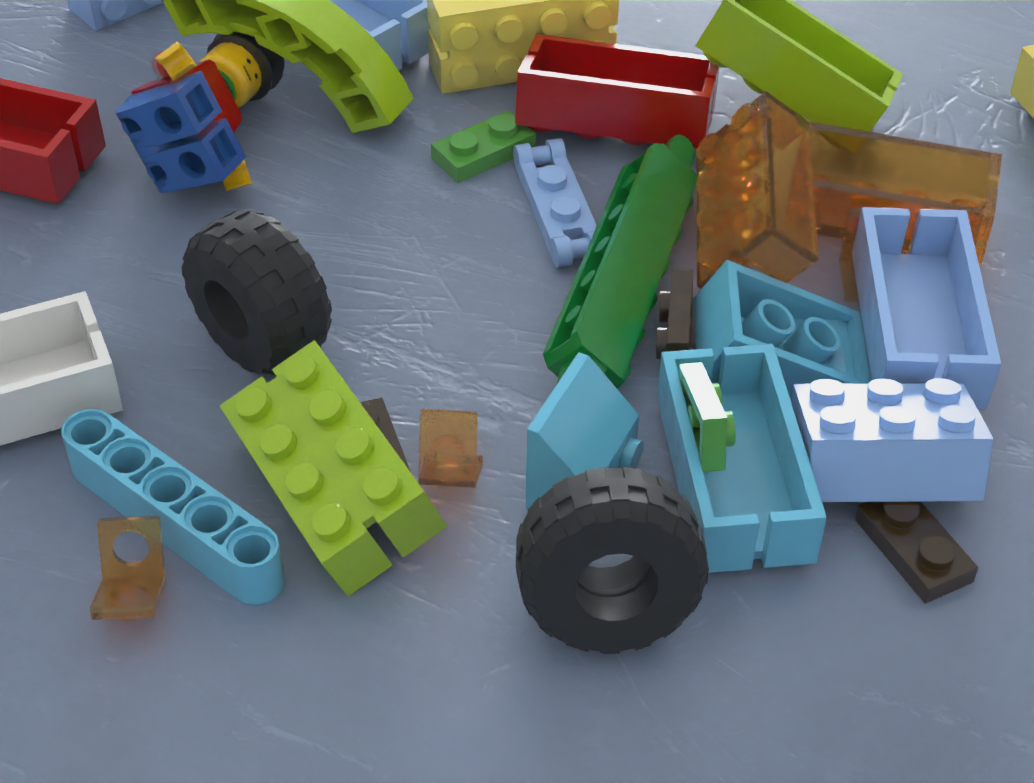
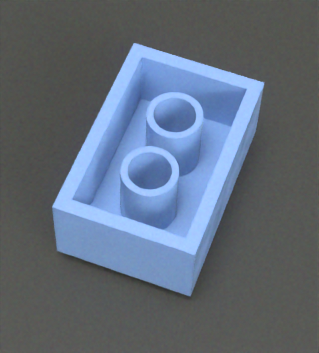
(893, 440)

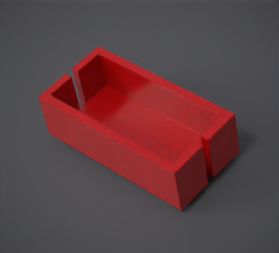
(615, 91)
(45, 140)

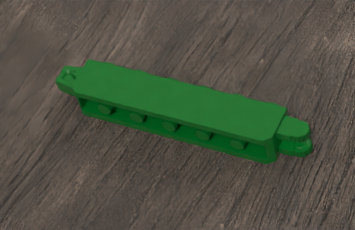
(625, 262)

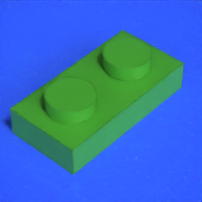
(481, 146)
(710, 423)

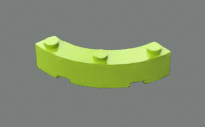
(319, 35)

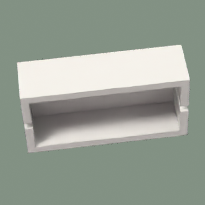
(52, 367)

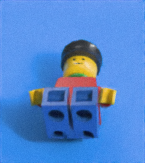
(191, 110)

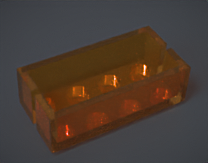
(897, 172)
(756, 193)

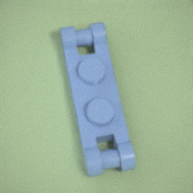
(555, 200)

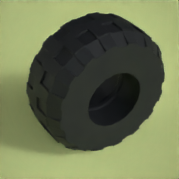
(255, 290)
(602, 516)

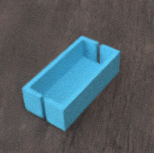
(768, 494)

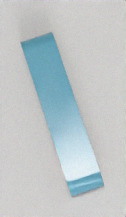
(194, 517)

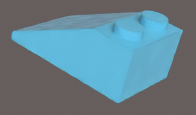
(808, 331)

